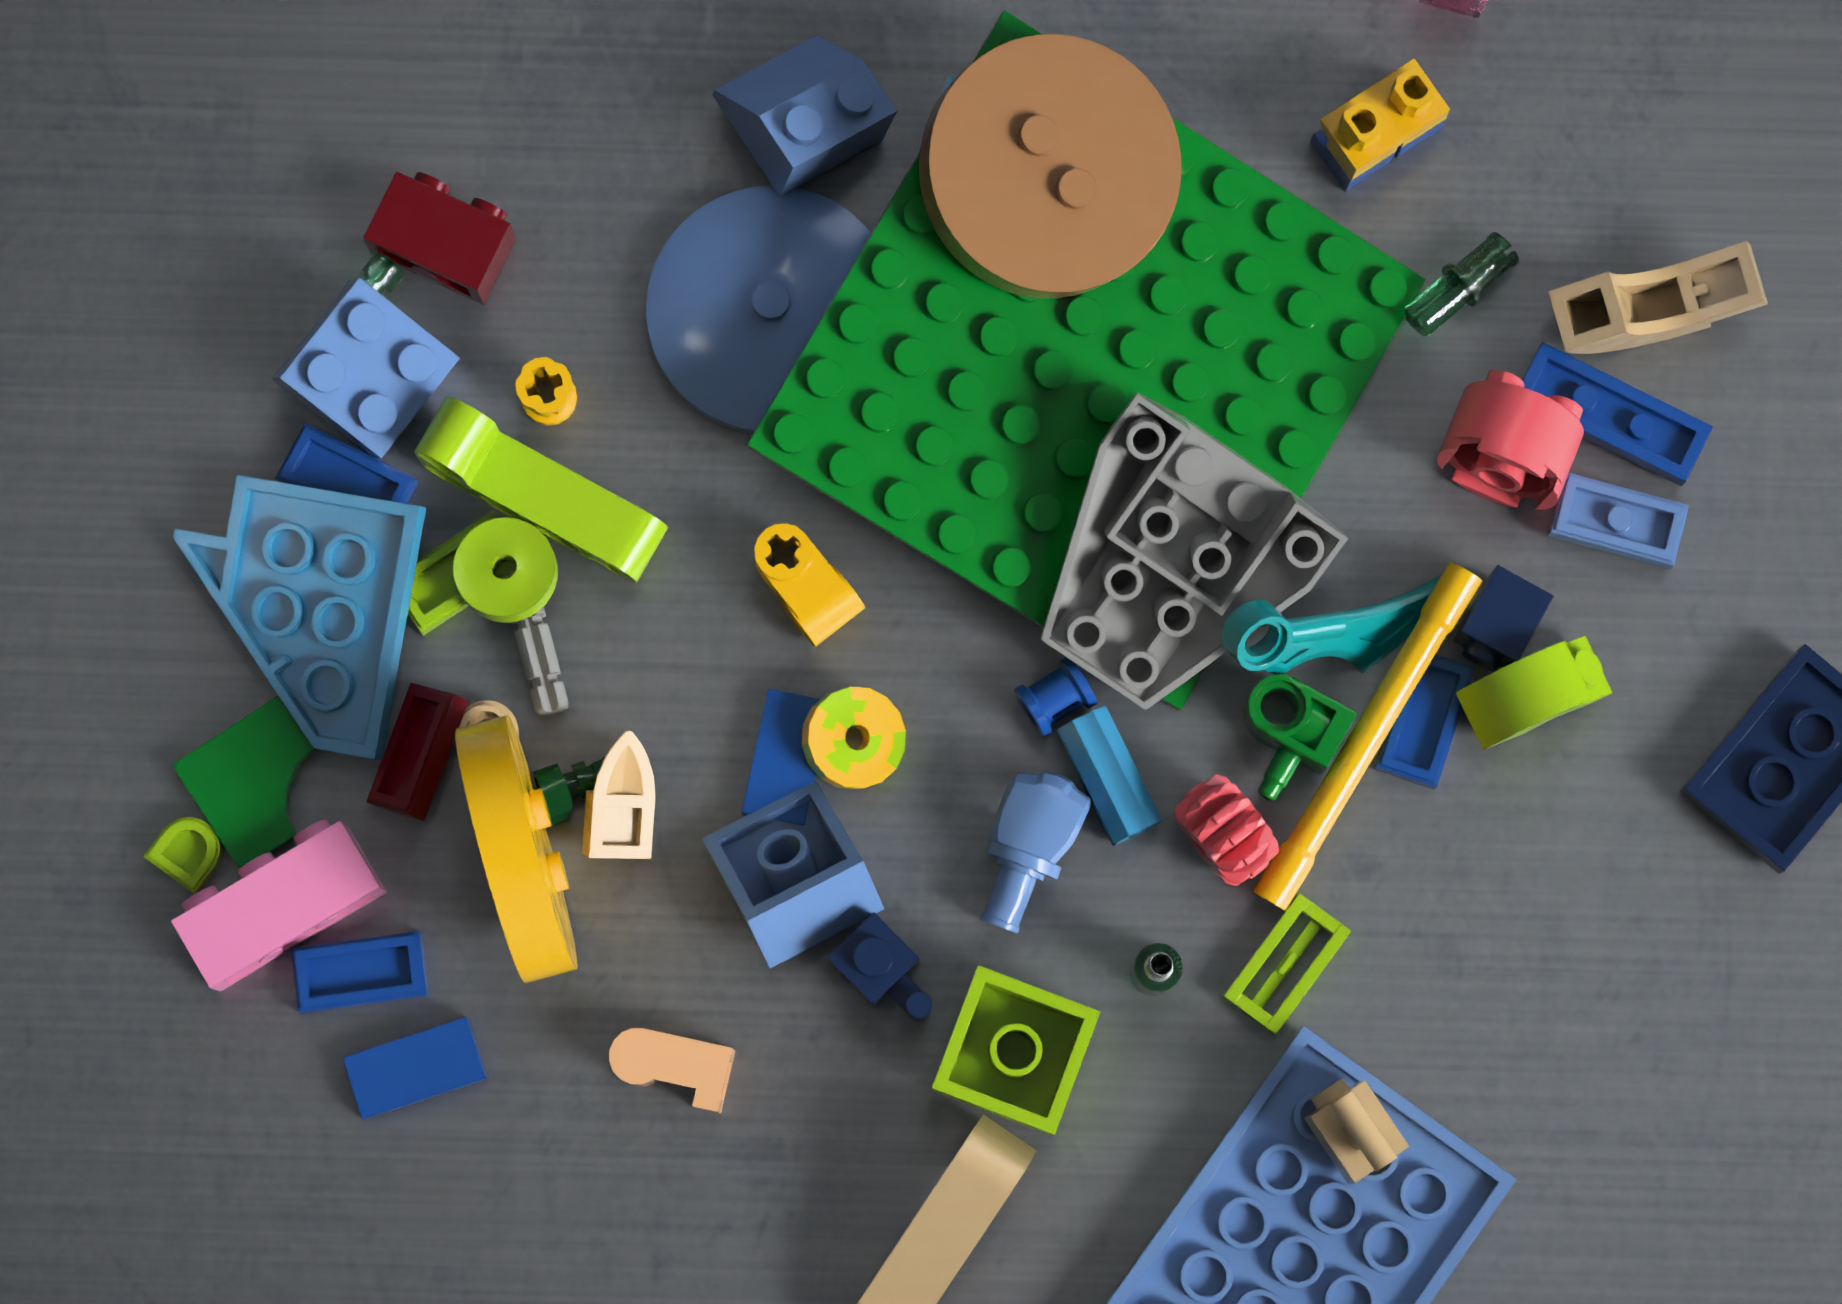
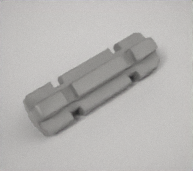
(541, 664)

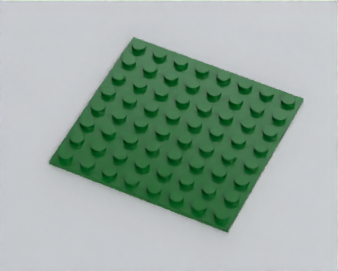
(981, 409)

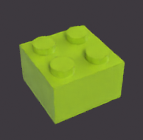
(1015, 1051)

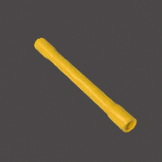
(1436, 620)

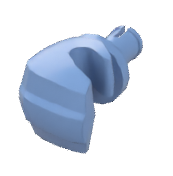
(1028, 837)

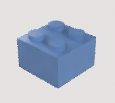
(365, 368)

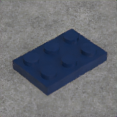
(1779, 764)

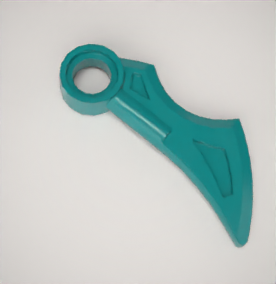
(1355, 635)

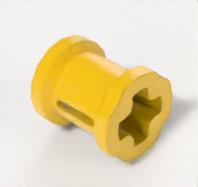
(565, 392)

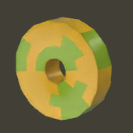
(881, 738)

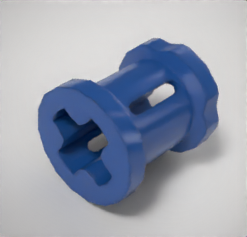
(1055, 696)

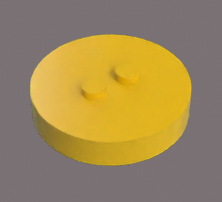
(516, 849)

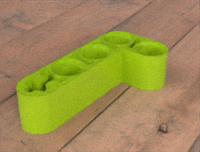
(520, 482)

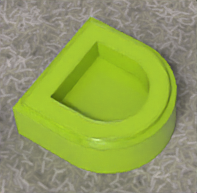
(187, 852)

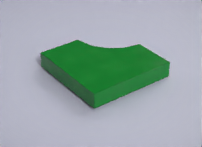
(246, 779)

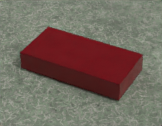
(417, 751)

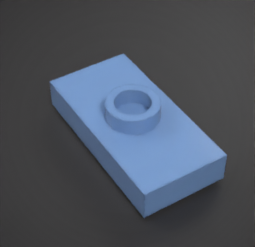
(1619, 521)

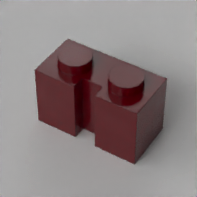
(441, 235)

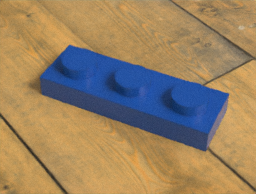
(1621, 415)

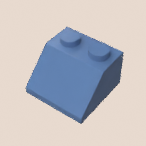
(806, 111)
(793, 879)

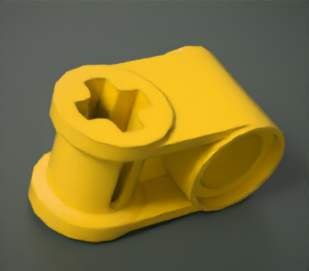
(810, 592)

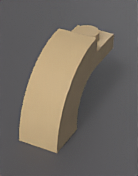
(1658, 304)

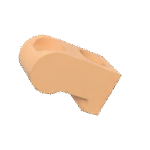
(651, 1056)

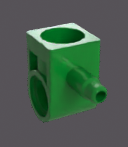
(1308, 740)

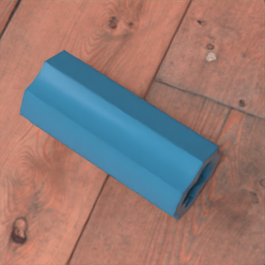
(1109, 775)

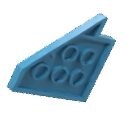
(318, 600)

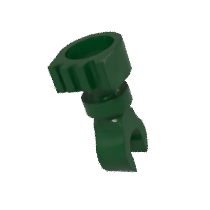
(560, 787)

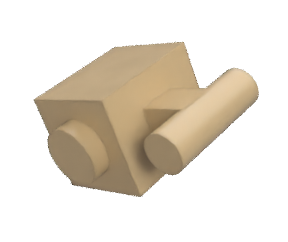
(1354, 1129)

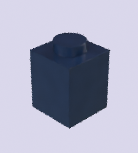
(1501, 620)

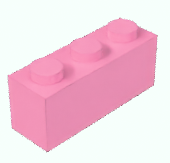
(277, 903)

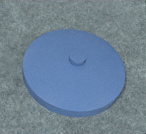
(744, 295)

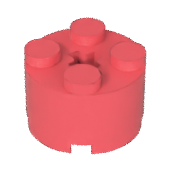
(1512, 441)

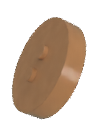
(1050, 166)

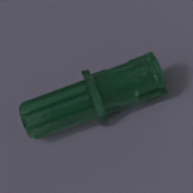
(1460, 284)

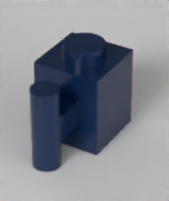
(878, 966)

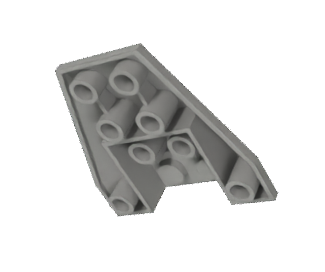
(1170, 547)

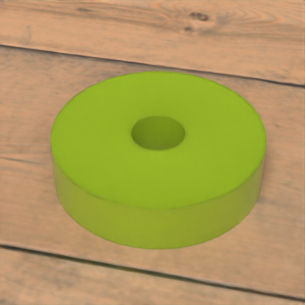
(498, 542)

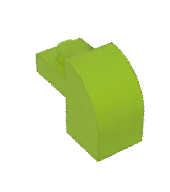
(1533, 691)

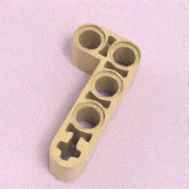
(952, 1217)

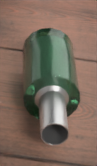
(1166, 970)

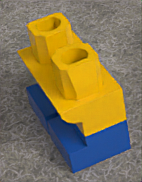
(1380, 124)

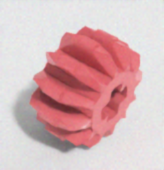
(1226, 830)

